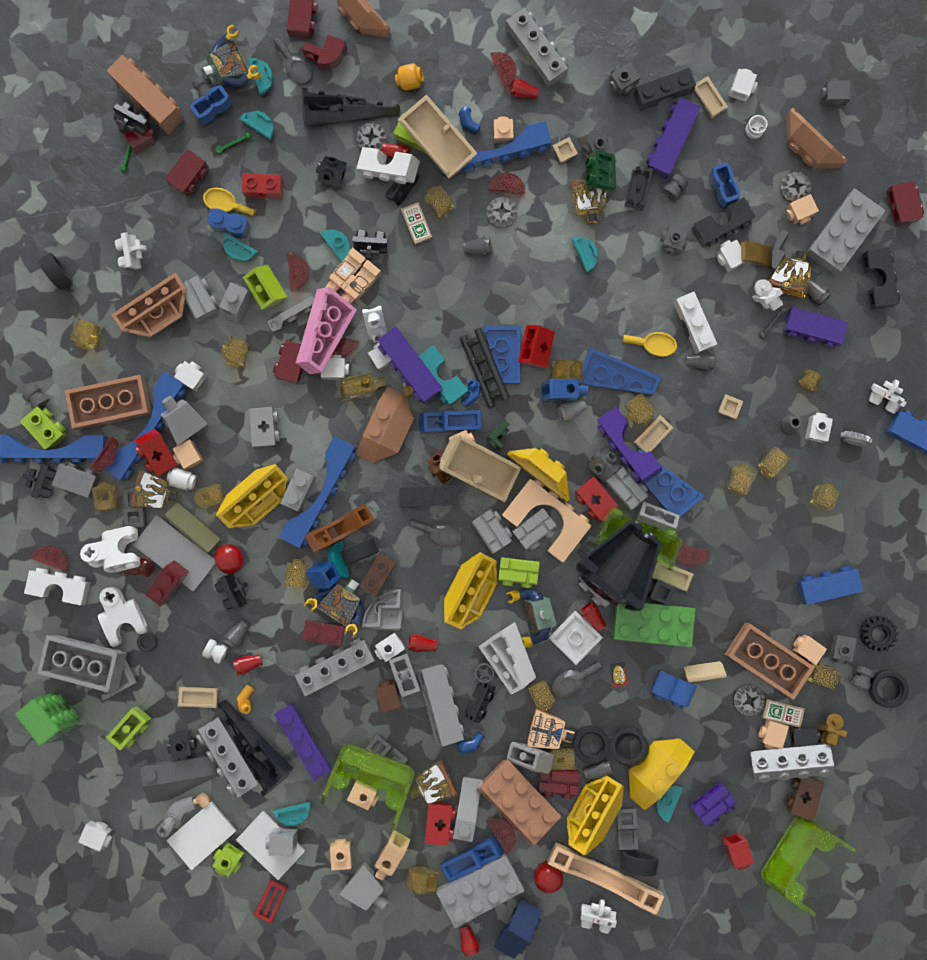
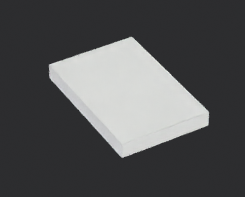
(201, 835)
(254, 841)

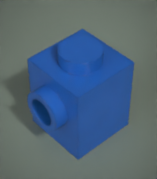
(323, 575)

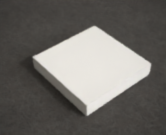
(575, 637)

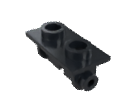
(399, 192)
(477, 710)

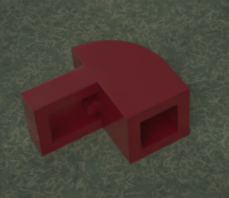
(328, 56)

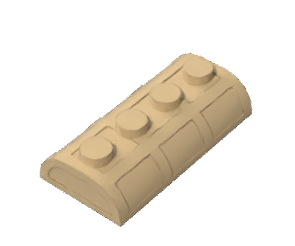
(437, 136)
(479, 467)

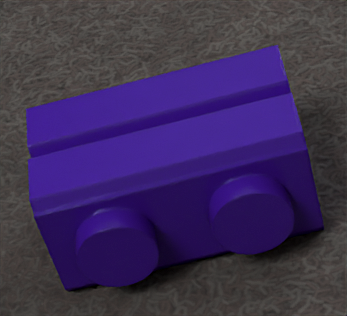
(713, 805)

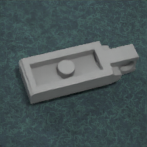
(291, 314)

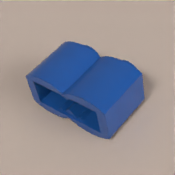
(209, 106)
(722, 181)
(228, 223)
(674, 689)

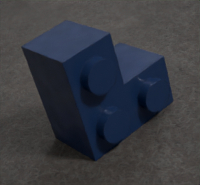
(519, 929)

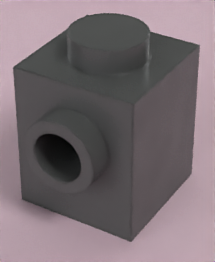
(836, 92)
(842, 648)

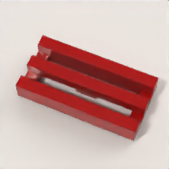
(278, 886)

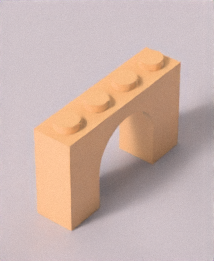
(573, 526)

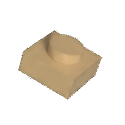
(565, 150)
(730, 407)

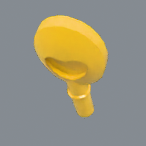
(224, 200)
(655, 343)

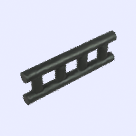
(475, 361)

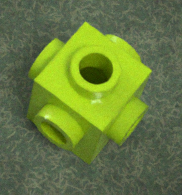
(230, 854)

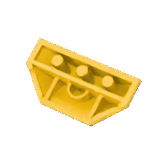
(543, 469)
(253, 497)
(470, 591)
(659, 771)
(594, 813)

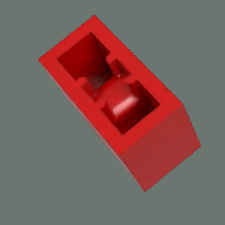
(262, 186)
(536, 346)
(163, 458)
(594, 488)
(435, 834)
(737, 851)

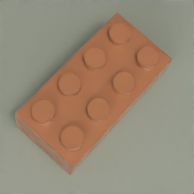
(145, 93)
(108, 402)
(769, 660)
(518, 802)

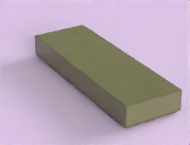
(192, 528)

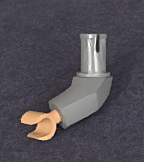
(176, 812)

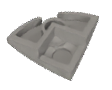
(386, 613)

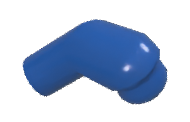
(466, 121)
(473, 392)
(470, 746)

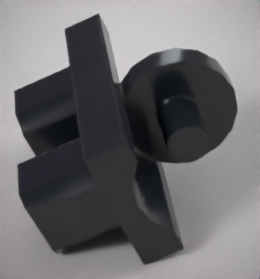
(130, 121)
(368, 245)
(39, 490)
(234, 591)

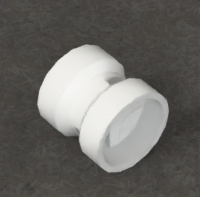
(757, 123)
(214, 651)

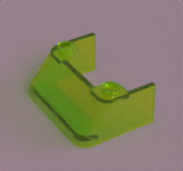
(670, 541)
(375, 771)
(792, 855)

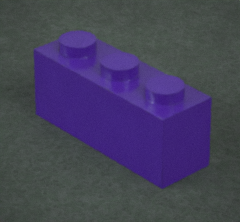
(814, 327)

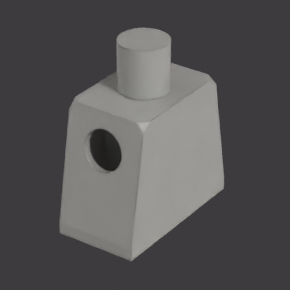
(235, 302)
(181, 420)
(364, 889)

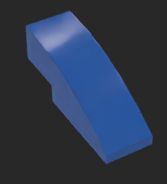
(449, 421)
(472, 858)

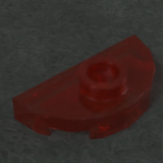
(505, 67)
(507, 183)
(297, 271)
(345, 347)
(106, 456)
(51, 556)
(692, 556)
(503, 832)

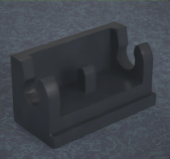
(638, 188)

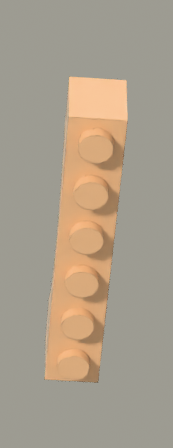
(609, 878)

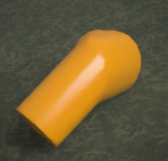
(243, 699)

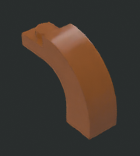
(340, 528)

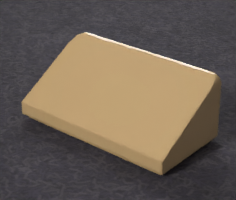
(704, 672)

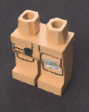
(353, 276)

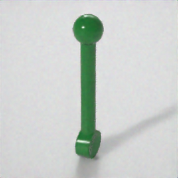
(219, 149)
(123, 168)

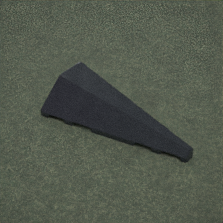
(337, 108)
(265, 761)

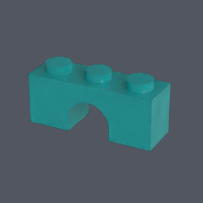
(452, 389)

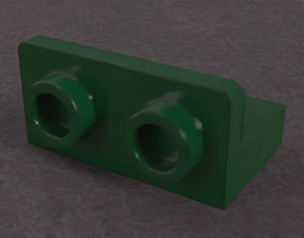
(600, 171)
(498, 432)

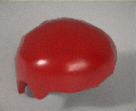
(229, 558)
(548, 878)

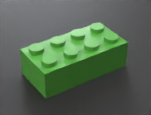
(655, 624)
(48, 717)

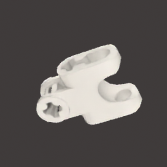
(111, 550)
(119, 612)

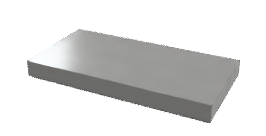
(165, 544)

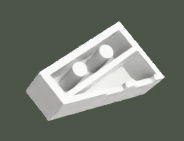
(509, 658)

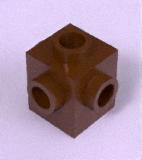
(434, 468)

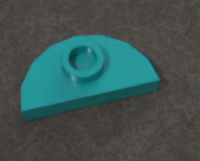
(266, 79)
(259, 122)
(338, 243)
(238, 250)
(586, 251)
(335, 556)
(668, 802)
(293, 814)

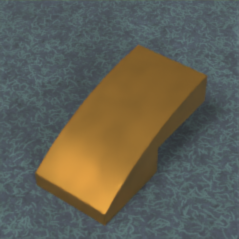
(756, 253)

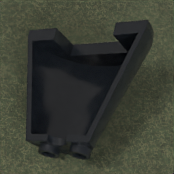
(622, 566)

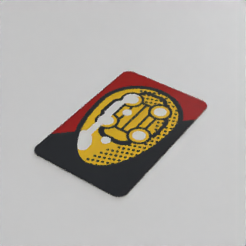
(619, 674)

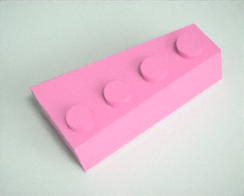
(324, 329)

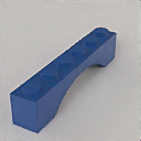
(533, 139)
(85, 448)
(127, 456)
(337, 456)

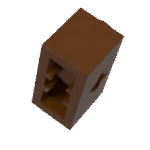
(377, 575)
(388, 696)
(806, 806)

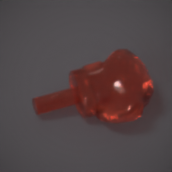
(146, 568)

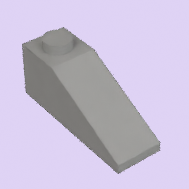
(467, 810)

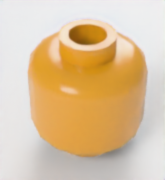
(409, 77)

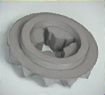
(366, 129)
(791, 193)
(507, 218)
(856, 438)
(740, 698)

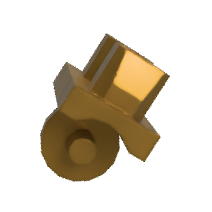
(831, 731)

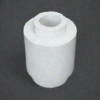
(181, 479)

